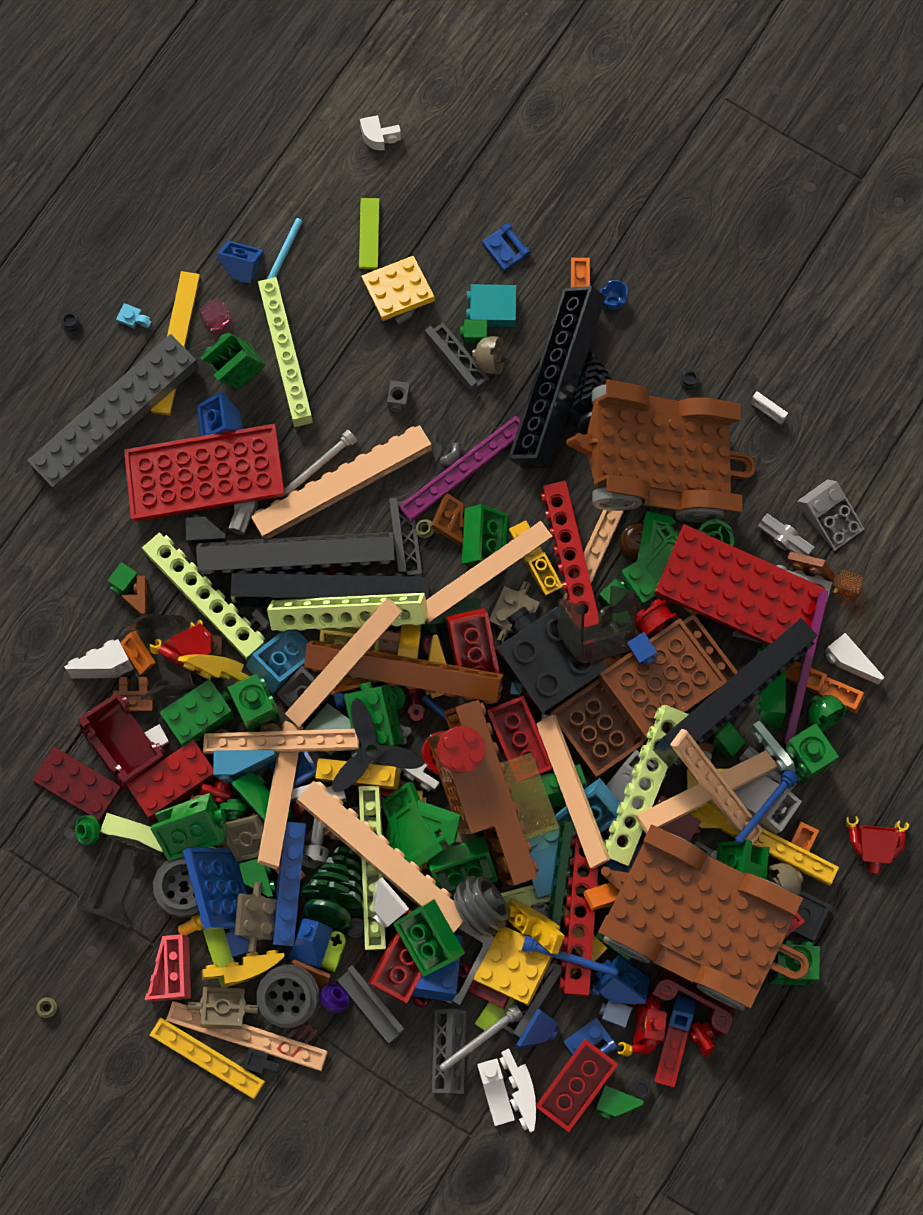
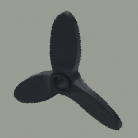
(389, 755)

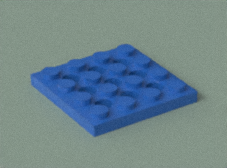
(216, 885)

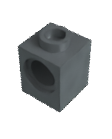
(398, 388)

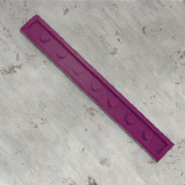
(460, 470)
(805, 668)

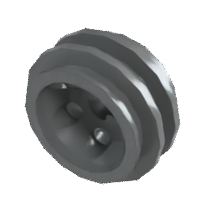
(162, 887)
(481, 906)
(269, 1005)

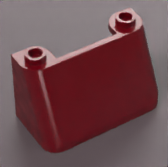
(119, 740)
(671, 983)

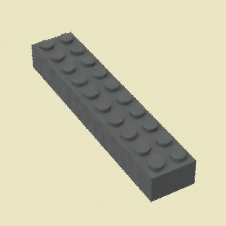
(113, 413)
(295, 551)

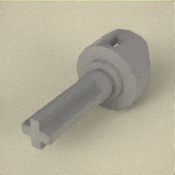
(317, 853)

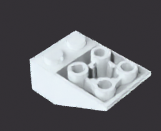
(102, 663)

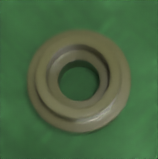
(420, 527)
(40, 1007)

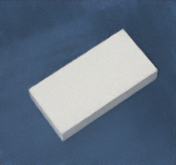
(769, 408)

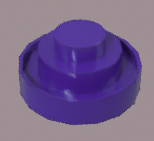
(334, 998)

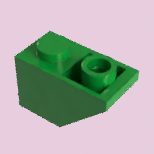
(728, 741)
(256, 872)

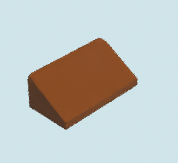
(321, 977)

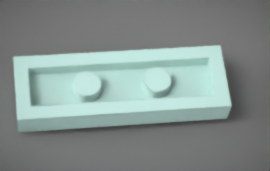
(763, 736)

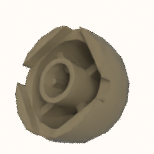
(489, 355)
(786, 877)

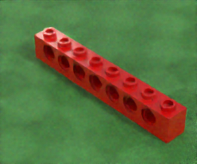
(559, 493)
(569, 985)

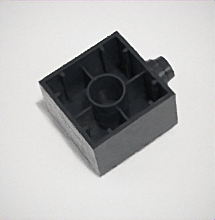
(542, 663)

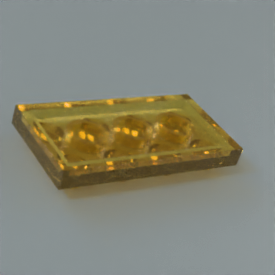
(530, 796)

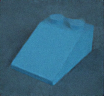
(279, 659)
(233, 764)
(602, 803)
(544, 853)

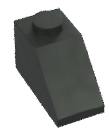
(202, 530)

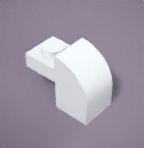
(376, 136)

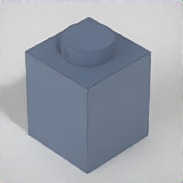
(615, 1014)

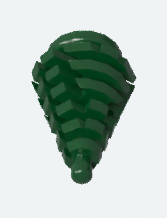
(336, 890)

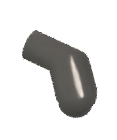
(405, 316)
(452, 457)

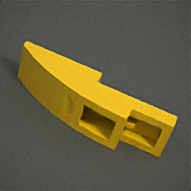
(538, 563)
(214, 666)
(535, 924)
(252, 967)

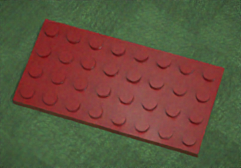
(204, 472)
(735, 587)

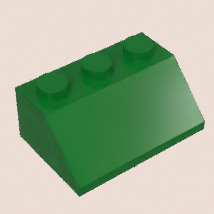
(483, 533)
(254, 794)
(460, 862)
(428, 938)

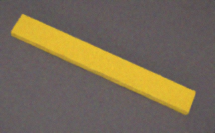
(180, 325)

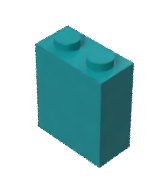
(492, 304)

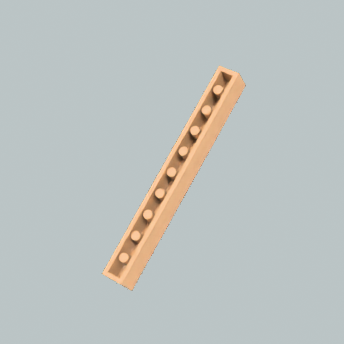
(341, 483)
(376, 851)

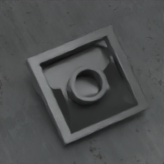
(297, 685)

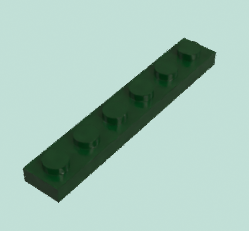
(561, 872)

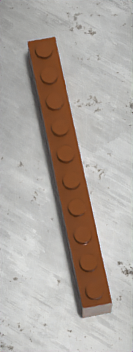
(411, 673)

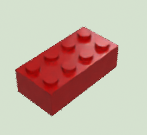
(472, 641)
(518, 733)
(172, 780)
(396, 971)
(576, 1085)

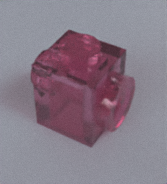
(214, 314)

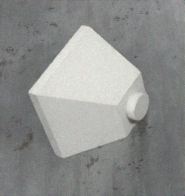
(386, 904)

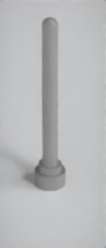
(347, 439)
(513, 1014)

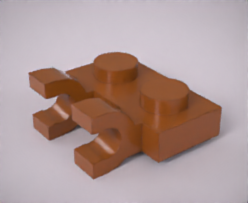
(134, 697)

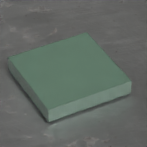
(329, 719)

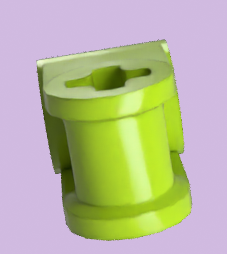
(333, 953)

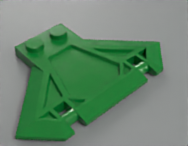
(652, 556)
(416, 825)

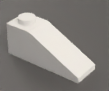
(850, 658)

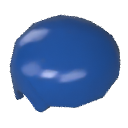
(616, 294)

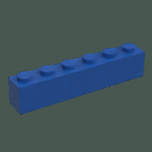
(288, 884)

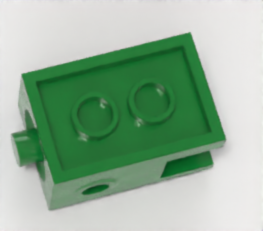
(233, 360)
(253, 702)
(382, 711)
(198, 713)
(810, 753)
(189, 825)
(744, 857)
(813, 956)

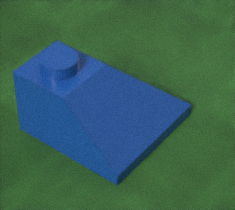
(240, 261)
(218, 415)
(310, 942)
(628, 987)
(538, 1031)

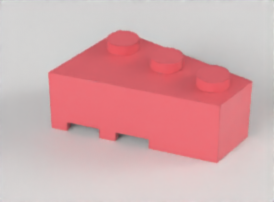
(172, 970)

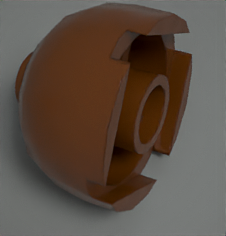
(630, 541)

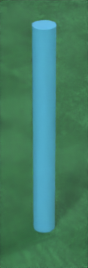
(285, 249)

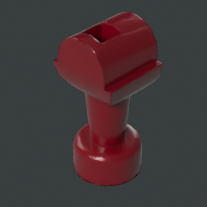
(415, 711)

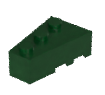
(440, 624)

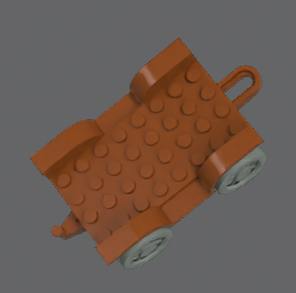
(662, 452)
(701, 919)

